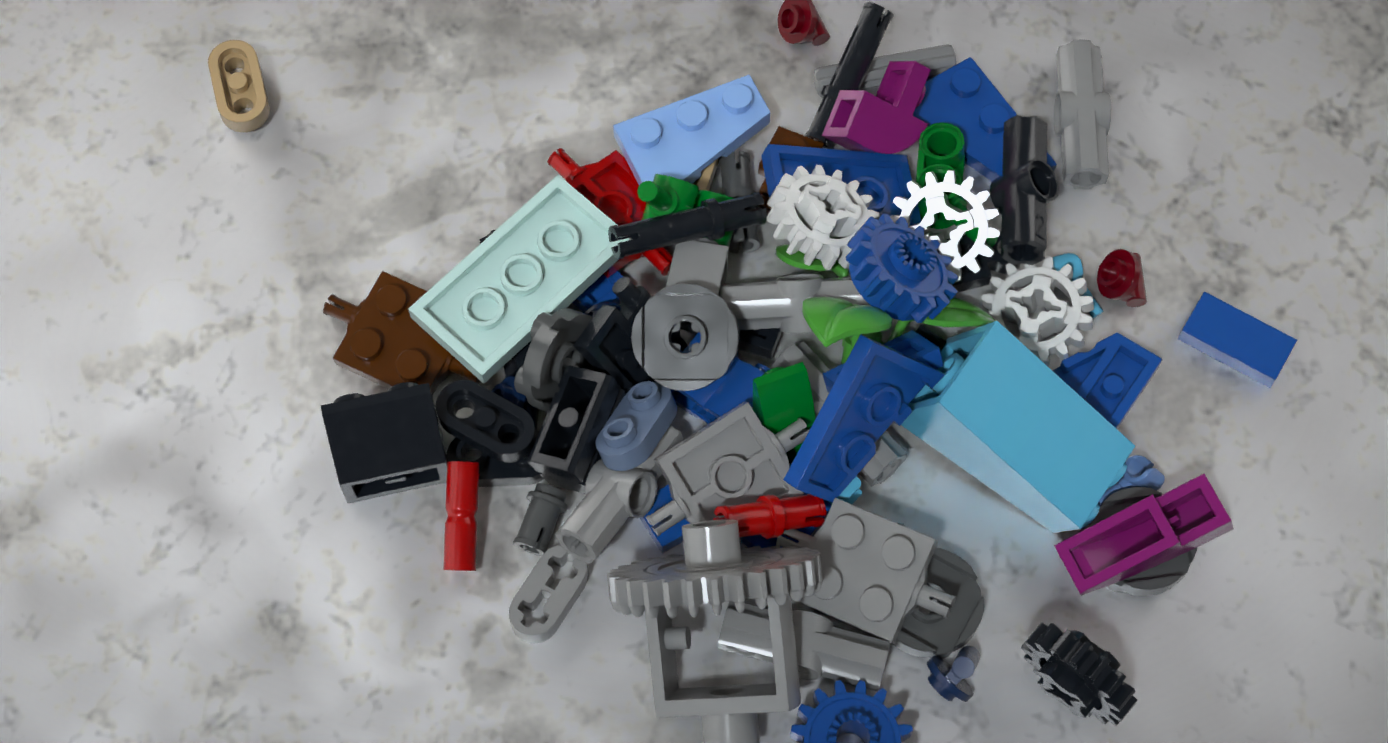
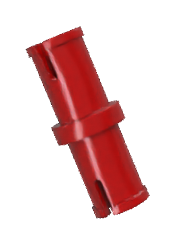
(774, 515)

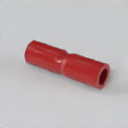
(461, 508)

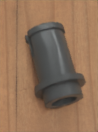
(540, 518)

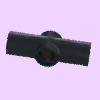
(1024, 190)

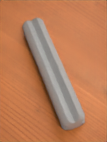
(935, 58)

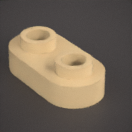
(238, 89)

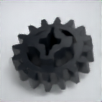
(1079, 673)

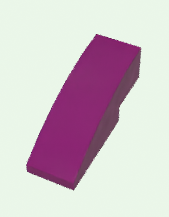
(1144, 535)

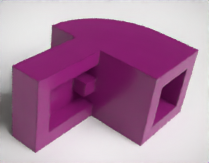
(881, 121)

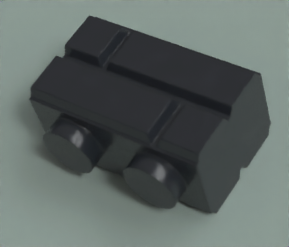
(568, 435)

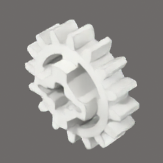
(938, 202)
(818, 214)
(1040, 292)

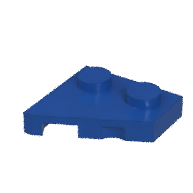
(1110, 375)

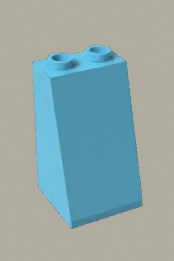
(1019, 429)

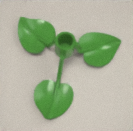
(840, 319)

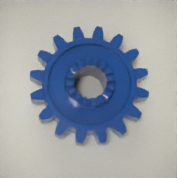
(900, 270)
(852, 714)

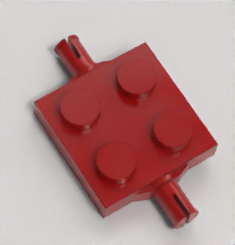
(614, 192)

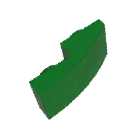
(782, 398)

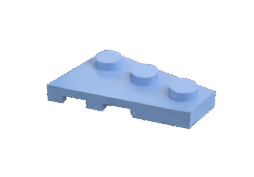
(693, 131)

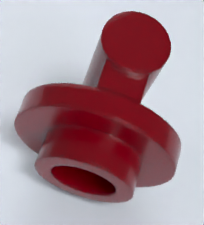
(801, 23)
(1122, 278)

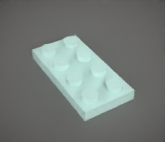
(522, 269)

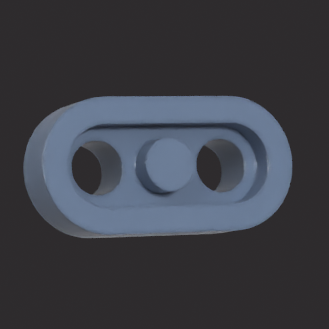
(636, 426)

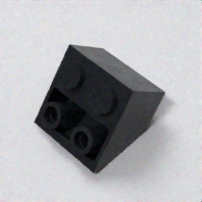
(386, 441)

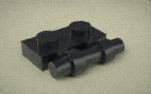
(608, 340)

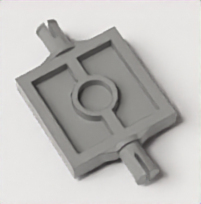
(725, 465)
(870, 570)

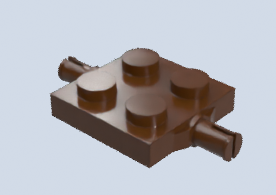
(387, 342)

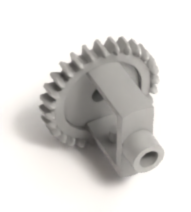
(714, 573)

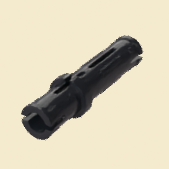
(852, 65)
(708, 221)

